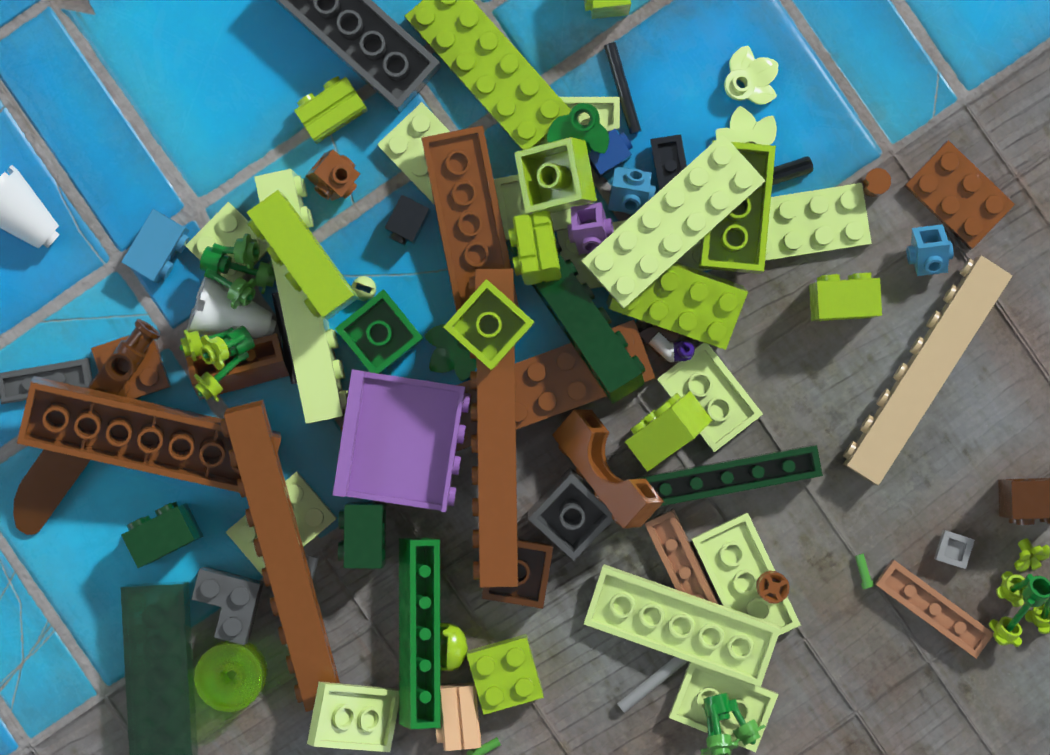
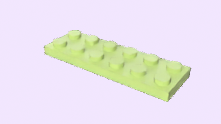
(673, 221)
(682, 625)

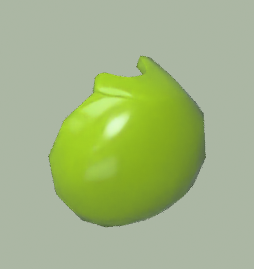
(452, 647)

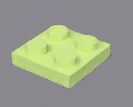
(225, 230)

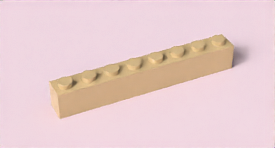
(927, 369)

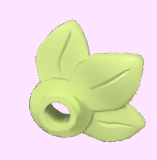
(755, 75)
(747, 130)

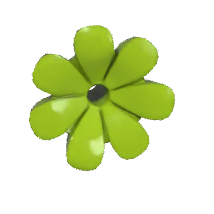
(1031, 555)

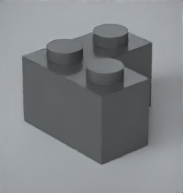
(236, 596)

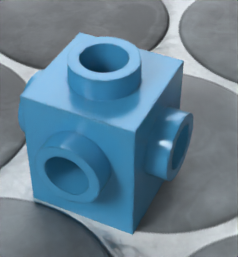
(630, 190)
(932, 256)

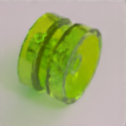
(226, 693)

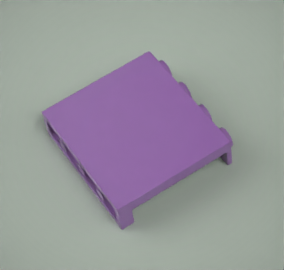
(401, 440)

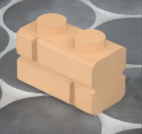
(459, 717)

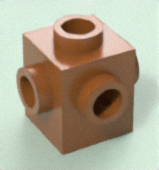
(333, 176)

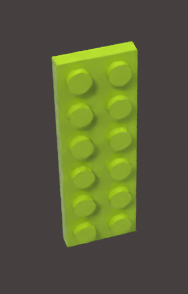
(489, 68)

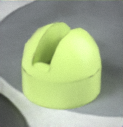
(365, 281)

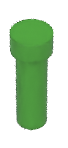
(864, 573)
(485, 748)

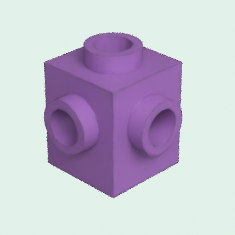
(589, 227)

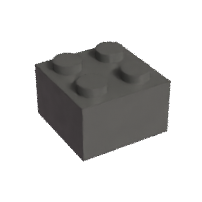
(570, 514)

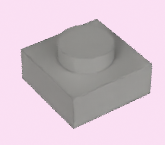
(954, 549)

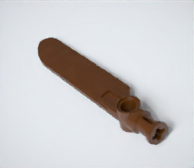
(56, 472)

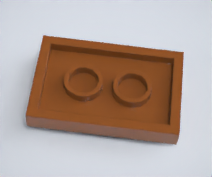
(959, 195)

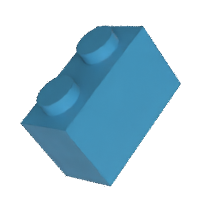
(156, 246)

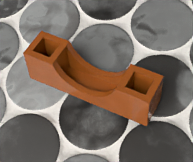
(584, 440)

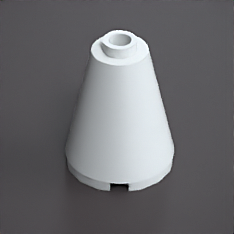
(23, 211)
(214, 313)

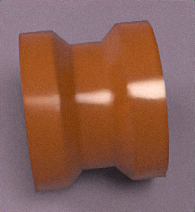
(780, 589)

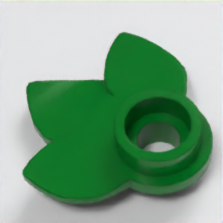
(570, 126)
(449, 354)

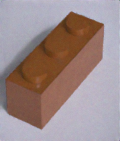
(264, 364)

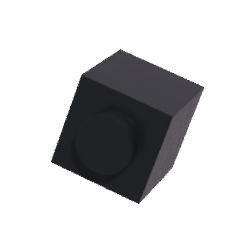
(407, 220)

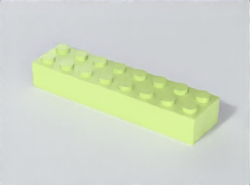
(309, 337)

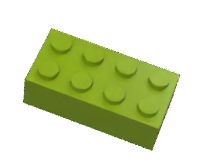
(741, 237)
(302, 254)
(689, 304)

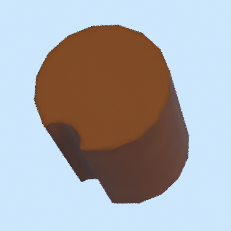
(876, 182)

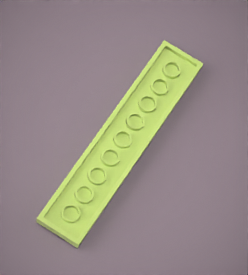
(797, 227)

